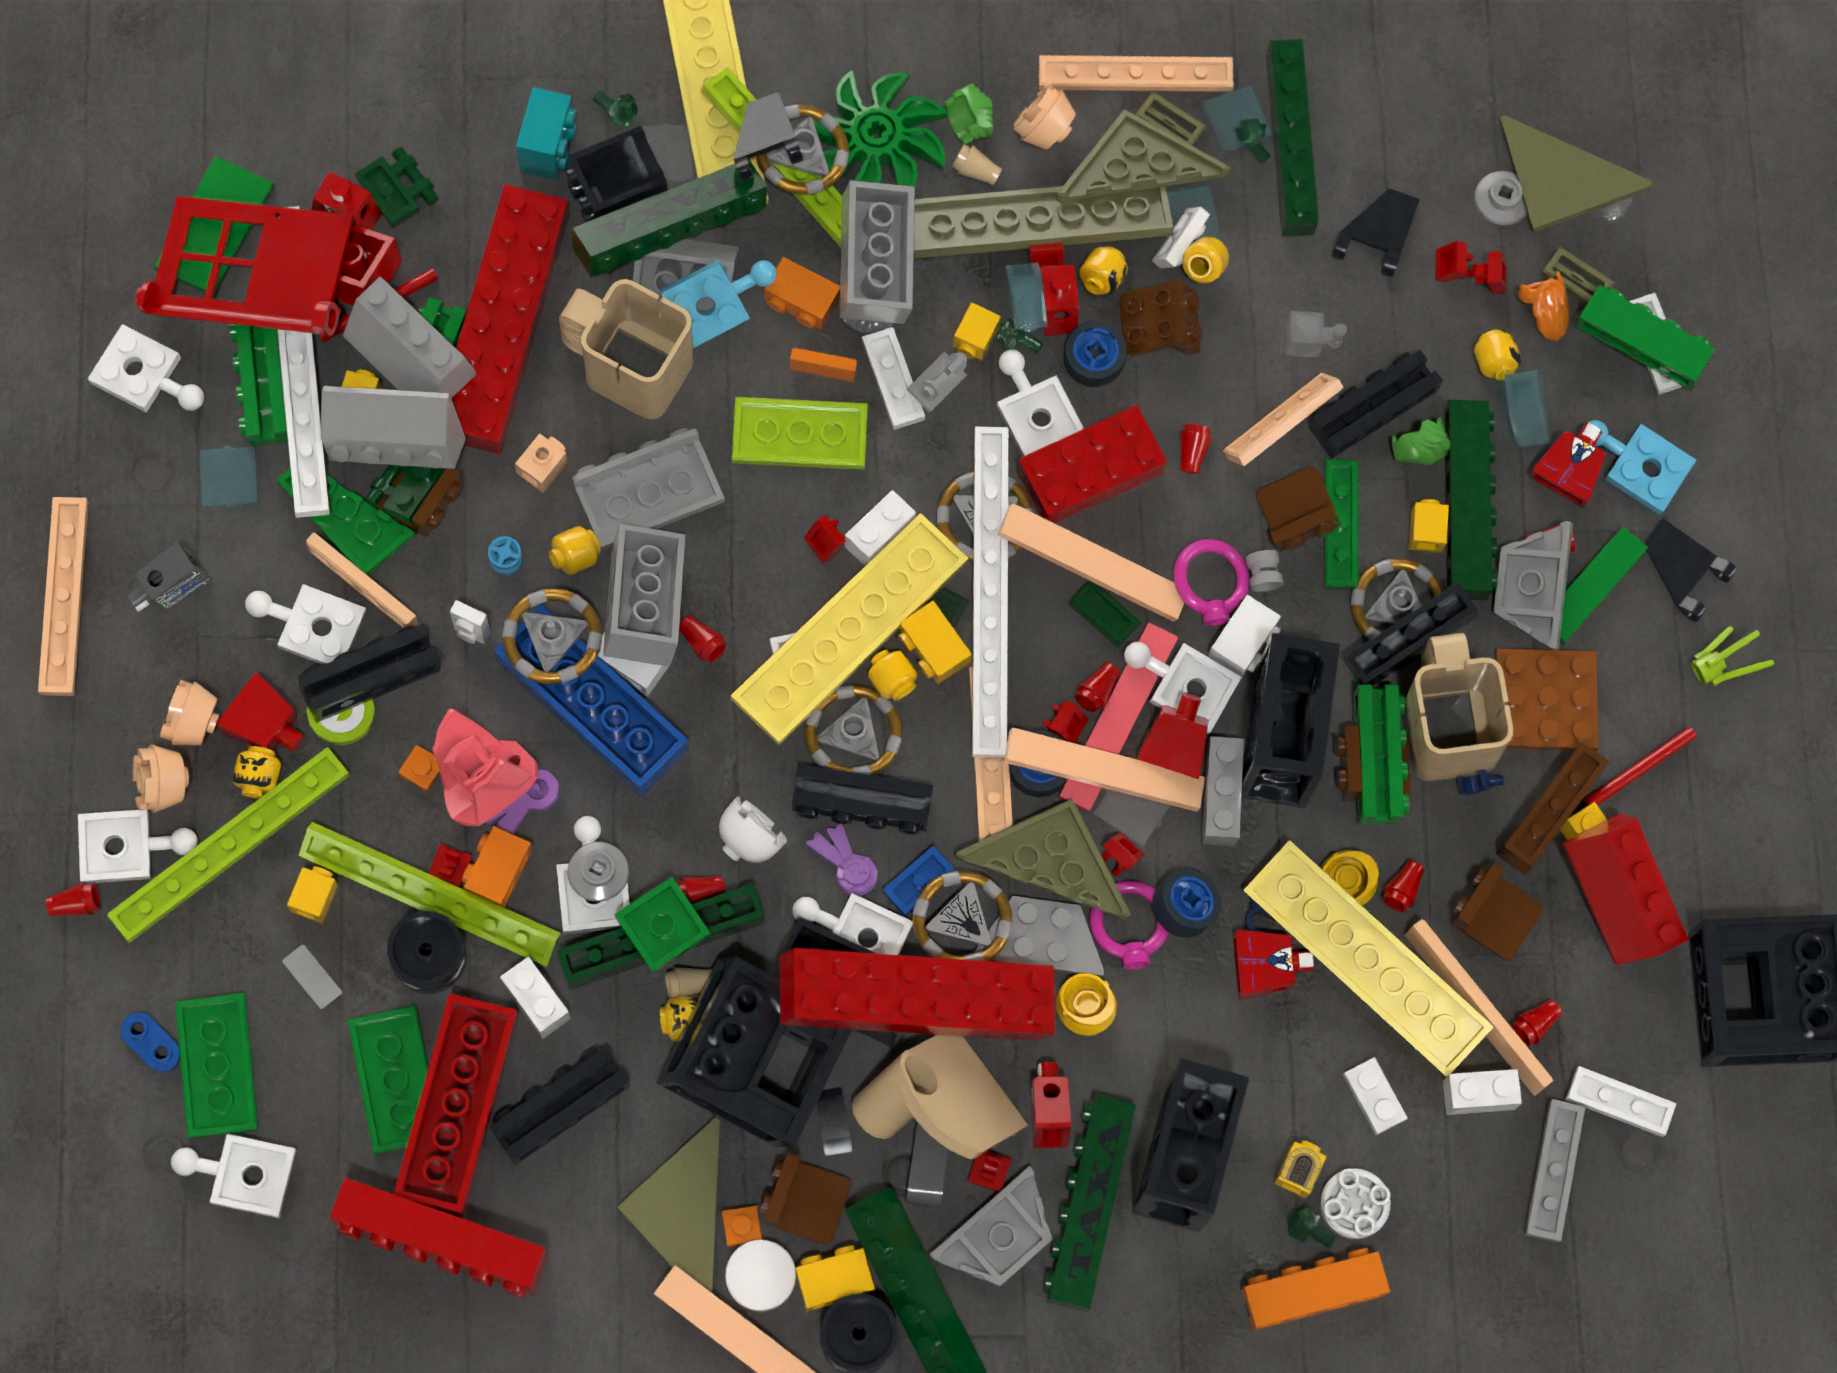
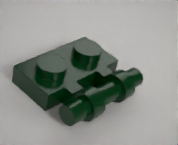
(389, 193)
(409, 493)

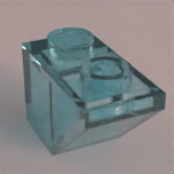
(1026, 296)
(1527, 408)

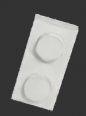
(1186, 230)
(470, 623)
(1375, 1096)

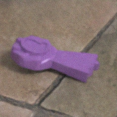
(539, 797)
(854, 872)

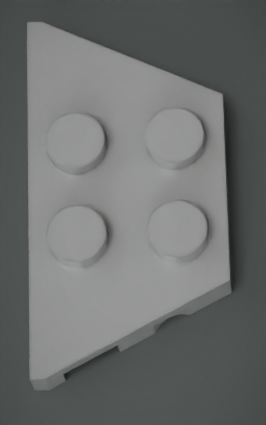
(1534, 583)
(1048, 935)
(1000, 1234)

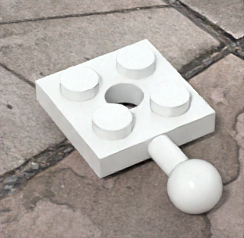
(145, 386)
(1042, 397)
(309, 608)
(1186, 667)
(135, 858)
(575, 911)
(857, 917)
(237, 1157)

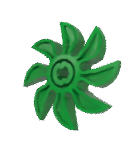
(892, 126)

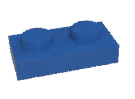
(908, 885)

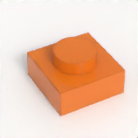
(420, 769)
(741, 1226)

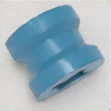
(502, 549)

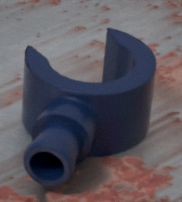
(1478, 783)
(1256, 909)

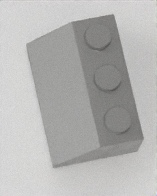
(681, 259)

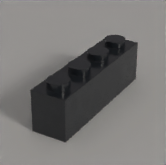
(1410, 635)

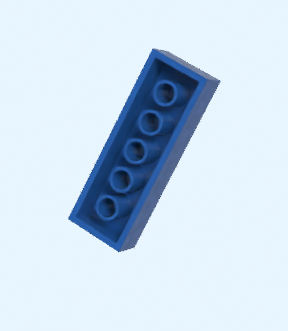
(603, 714)

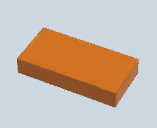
(823, 364)

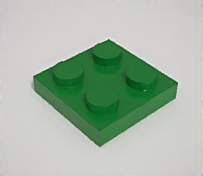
(662, 925)

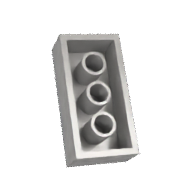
(877, 252)
(644, 595)

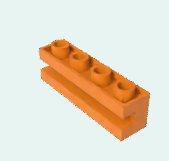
(1315, 1290)

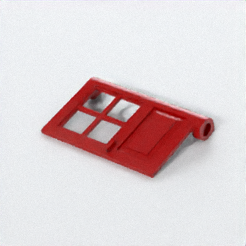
(290, 277)

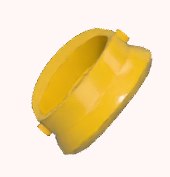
(1354, 873)
(1086, 1004)

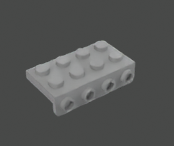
(648, 486)

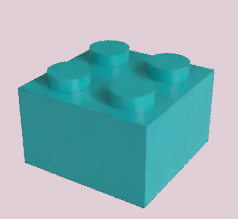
(546, 134)

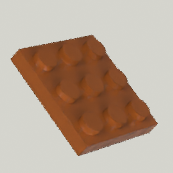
(1551, 698)

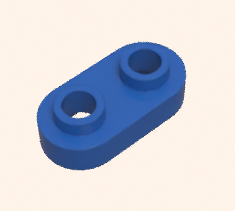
(150, 1042)

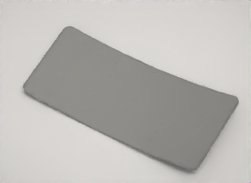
(312, 976)

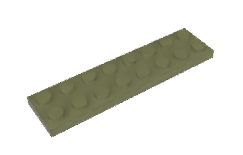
(1035, 217)

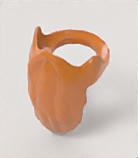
(1549, 306)

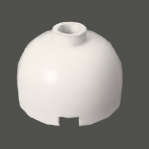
(748, 833)

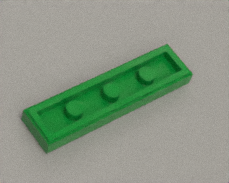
(1342, 544)
(1599, 580)

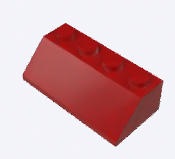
(1625, 890)

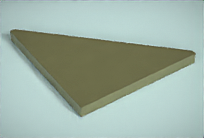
(1136, 158)
(1564, 180)
(1051, 855)
(679, 1206)

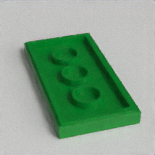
(225, 183)
(216, 1066)
(390, 1074)

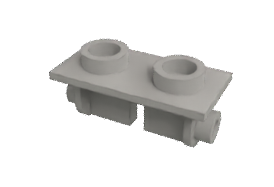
(939, 379)

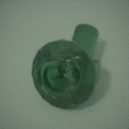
(620, 111)
(1250, 132)
(1011, 337)
(1303, 1224)

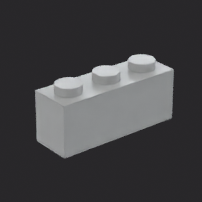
(1222, 791)

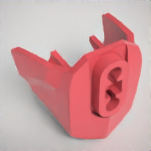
(478, 770)

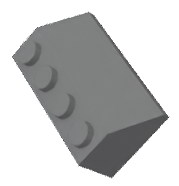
(404, 343)
(390, 427)

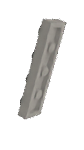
(1555, 1171)

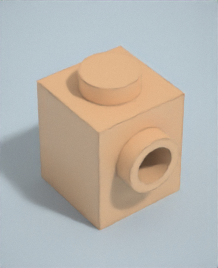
(542, 462)

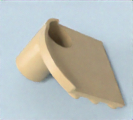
(946, 1093)

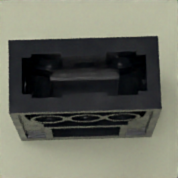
(1289, 720)
(1784, 960)
(743, 1055)
(1189, 1152)

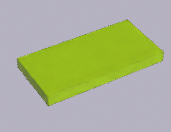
(799, 433)

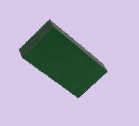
(1104, 613)

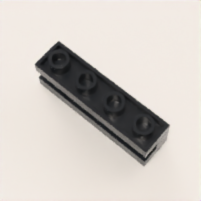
(1375, 403)
(369, 672)
(862, 799)
(559, 1105)

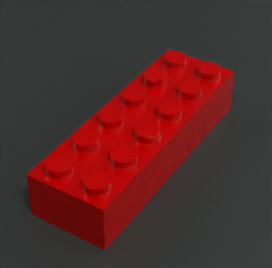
(456, 1104)
(440, 1237)

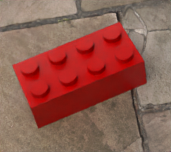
(1091, 465)

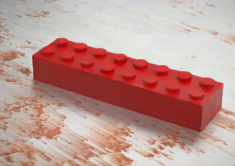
(507, 310)
(916, 994)

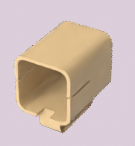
(592, 324)
(1450, 672)

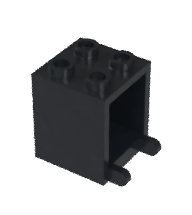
(619, 168)

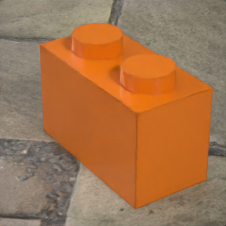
(802, 294)
(498, 866)

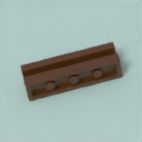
(1553, 808)

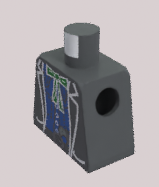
(169, 578)

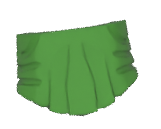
(970, 114)
(1422, 446)

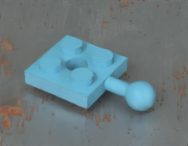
(714, 283)
(1628, 472)

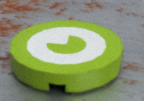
(346, 726)

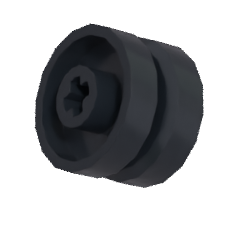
(408, 945)
(858, 1355)

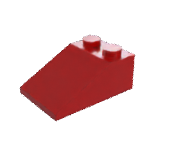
(365, 260)

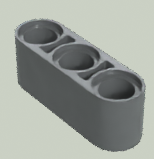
(926, 1170)

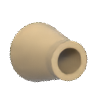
(976, 165)
(686, 981)

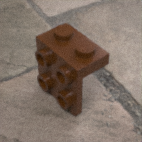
(1161, 319)
(432, 509)
(1298, 509)
(1349, 775)
(1496, 913)
(805, 1200)

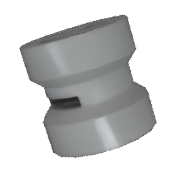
(1264, 570)

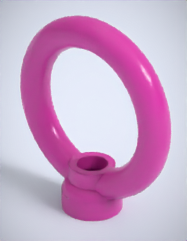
(1215, 611)
(1134, 954)

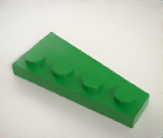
(356, 527)

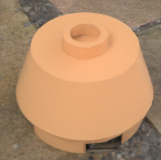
(1046, 118)
(190, 715)
(159, 778)

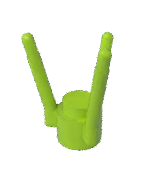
(1709, 665)

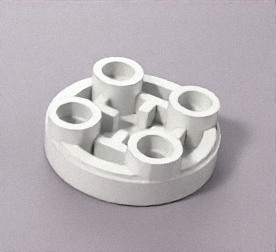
(1355, 1203)
(760, 1275)

